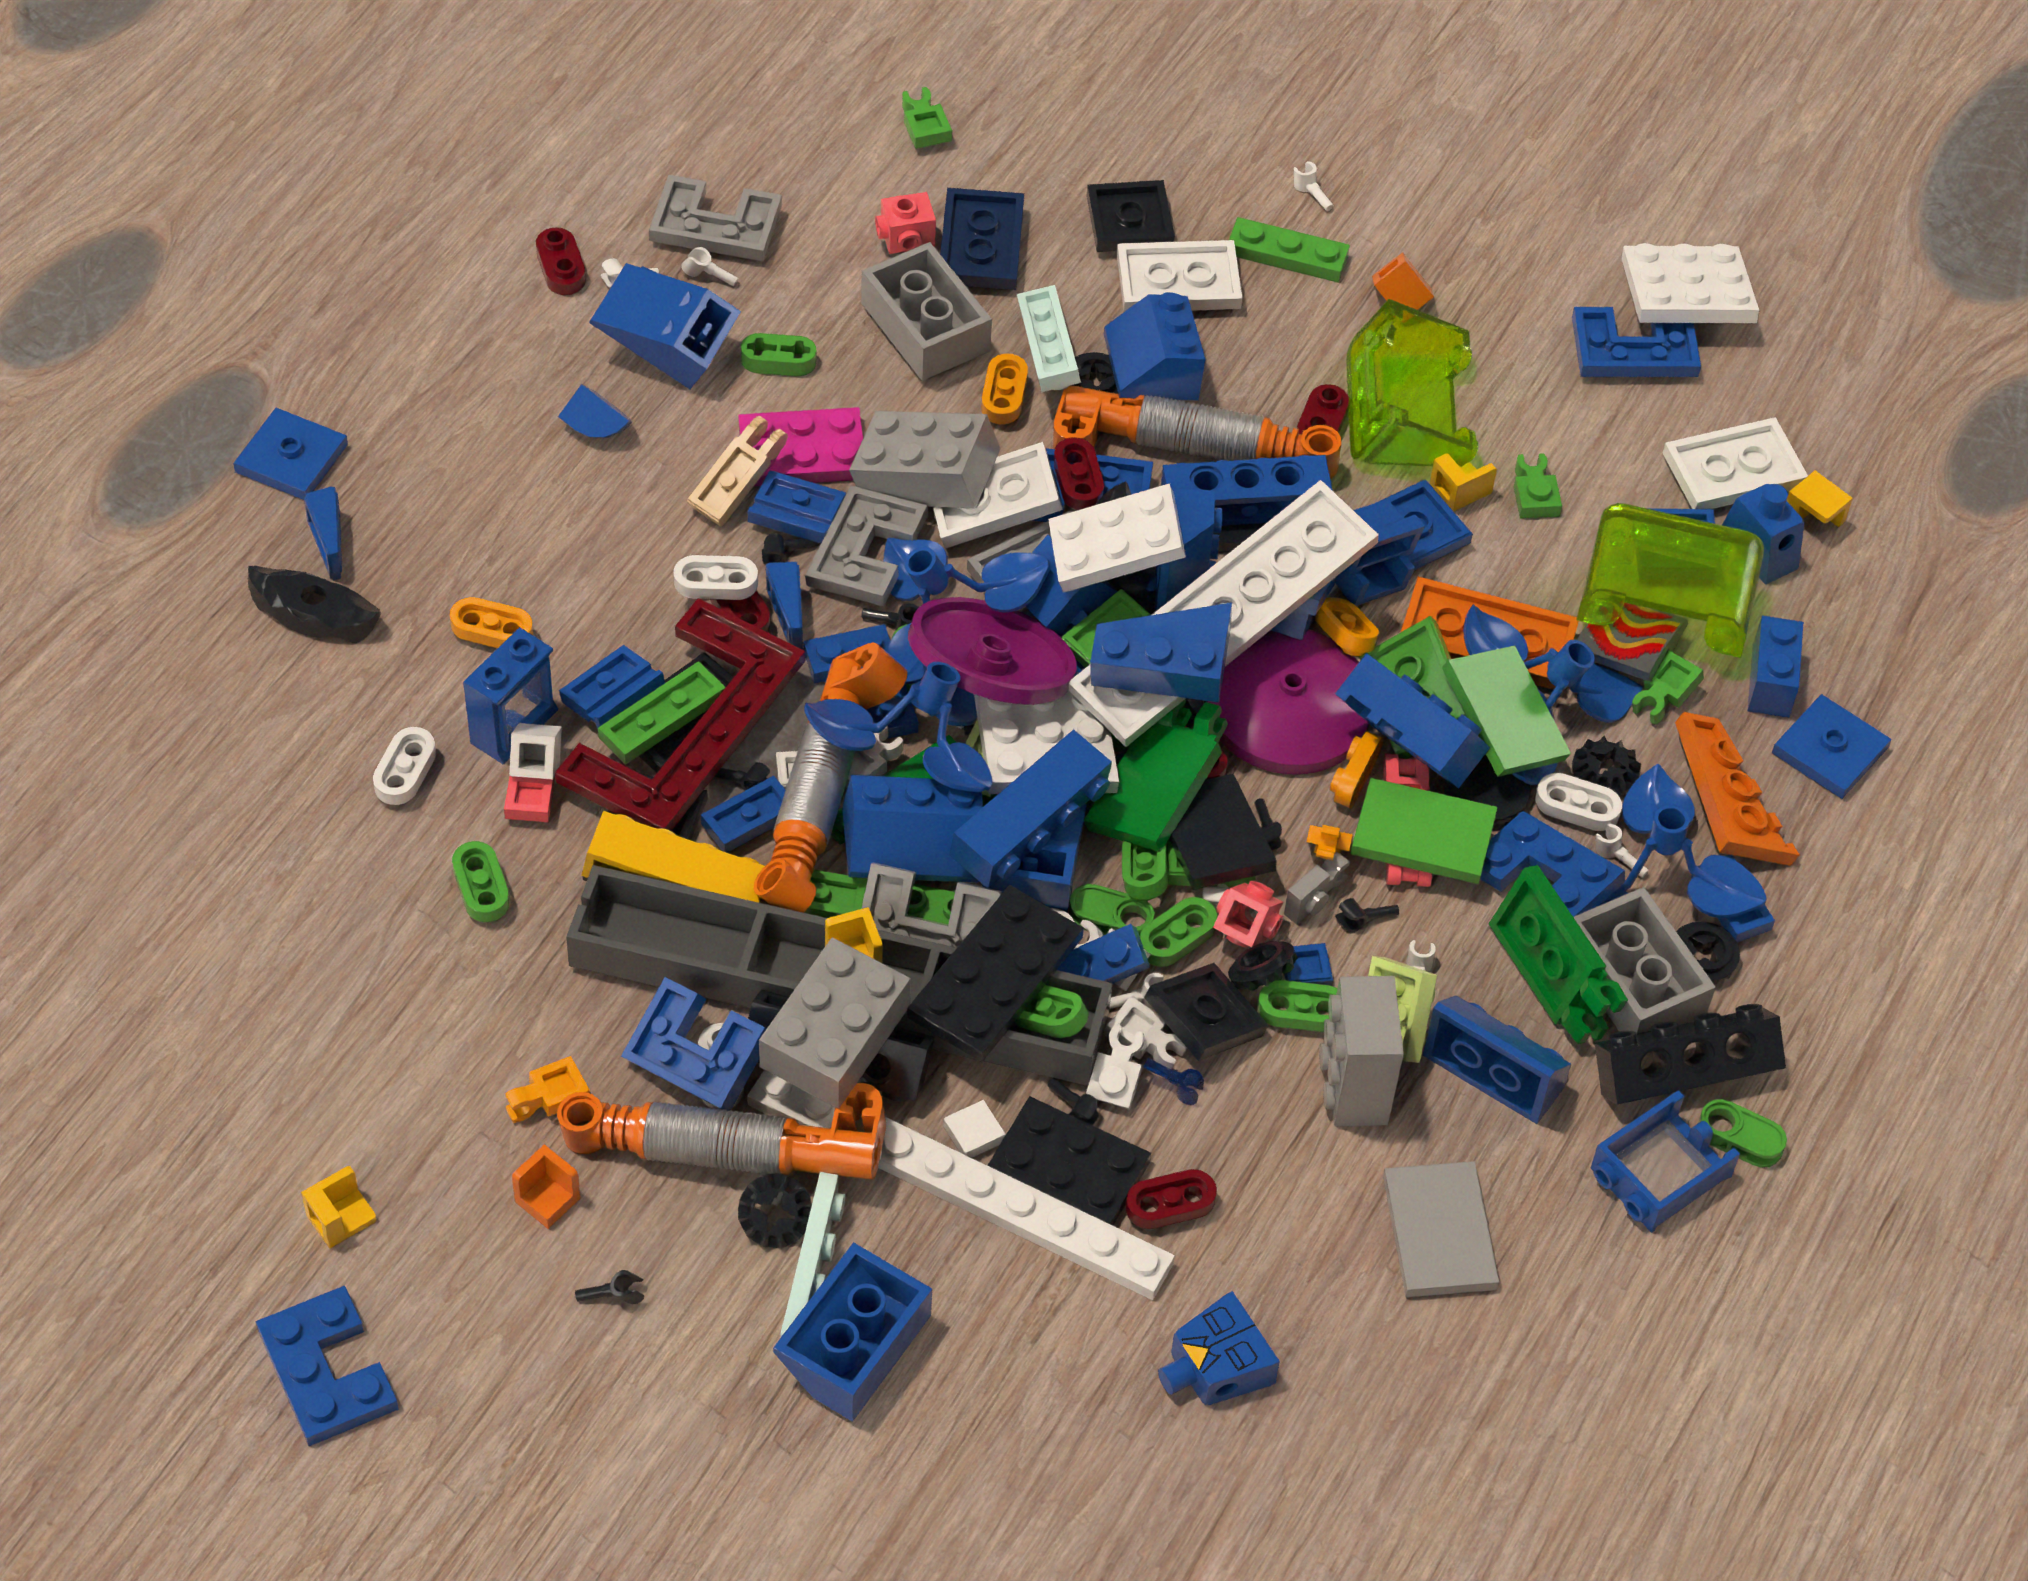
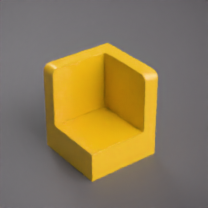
(1462, 484)
(1821, 499)
(857, 931)
(337, 1207)

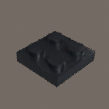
(1129, 213)
(1206, 1011)

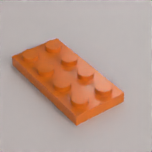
(1449, 607)

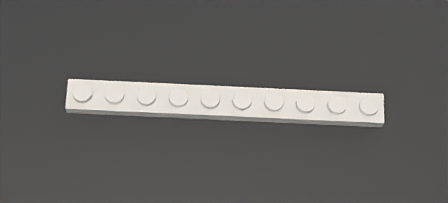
(988, 1193)

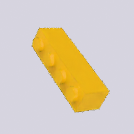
(662, 855)

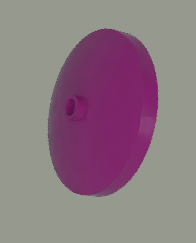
(995, 652)
(1286, 705)

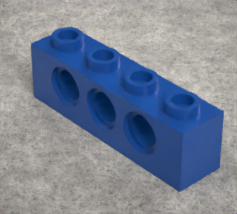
(1252, 488)

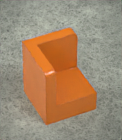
(1402, 283)
(546, 1186)

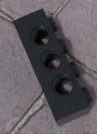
(904, 1049)
(1756, 1052)

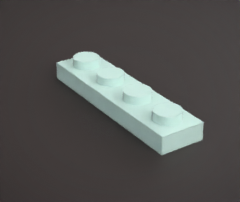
(1048, 339)
(816, 1246)

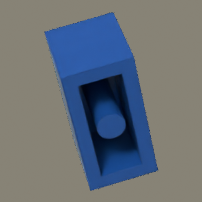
(1775, 666)

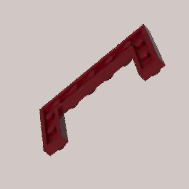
(764, 671)

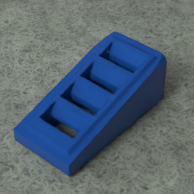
(324, 522)
(785, 596)

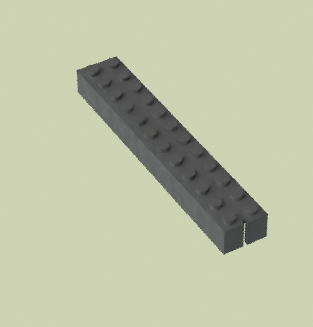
(739, 946)

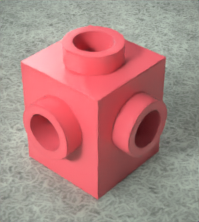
(906, 222)
(1235, 915)

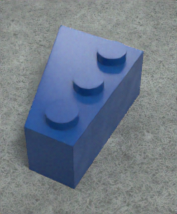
(1165, 653)
(1413, 721)

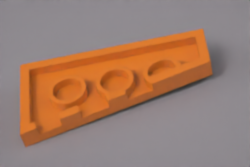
(1730, 795)

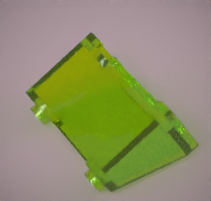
(1404, 389)
(1674, 569)

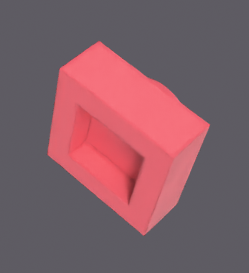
(529, 799)

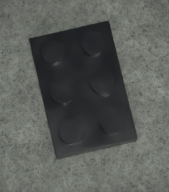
(1070, 1160)

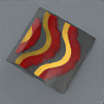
(1635, 640)

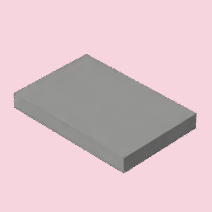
(1440, 1229)

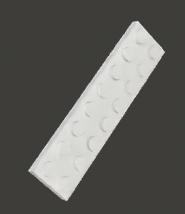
(1262, 580)

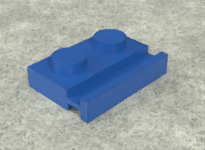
(795, 506)
(611, 686)

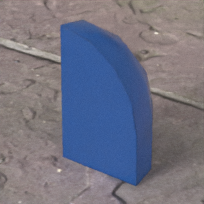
(593, 414)

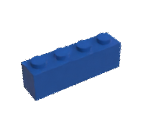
(1031, 809)

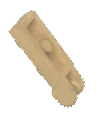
(736, 472)

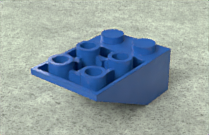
(666, 321)
(1051, 871)

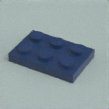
(983, 236)

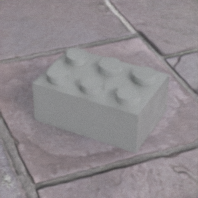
(926, 311)
(927, 457)
(1647, 962)
(834, 1022)
(1362, 1051)

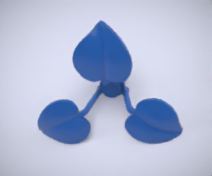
(924, 570)
(1598, 689)
(937, 694)
(1665, 811)

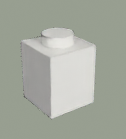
(535, 751)

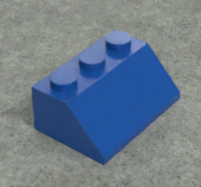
(1156, 349)
(1197, 522)
(906, 825)
(1495, 1057)
(854, 1330)

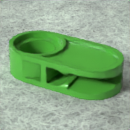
(1106, 907)
(1752, 1135)

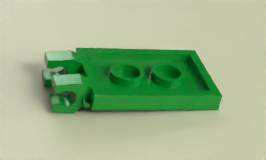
(1160, 778)
(1556, 957)

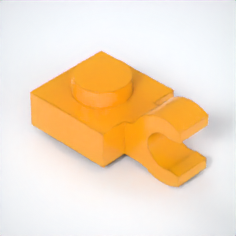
(1329, 840)
(546, 1089)

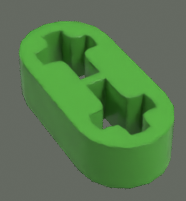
(778, 354)

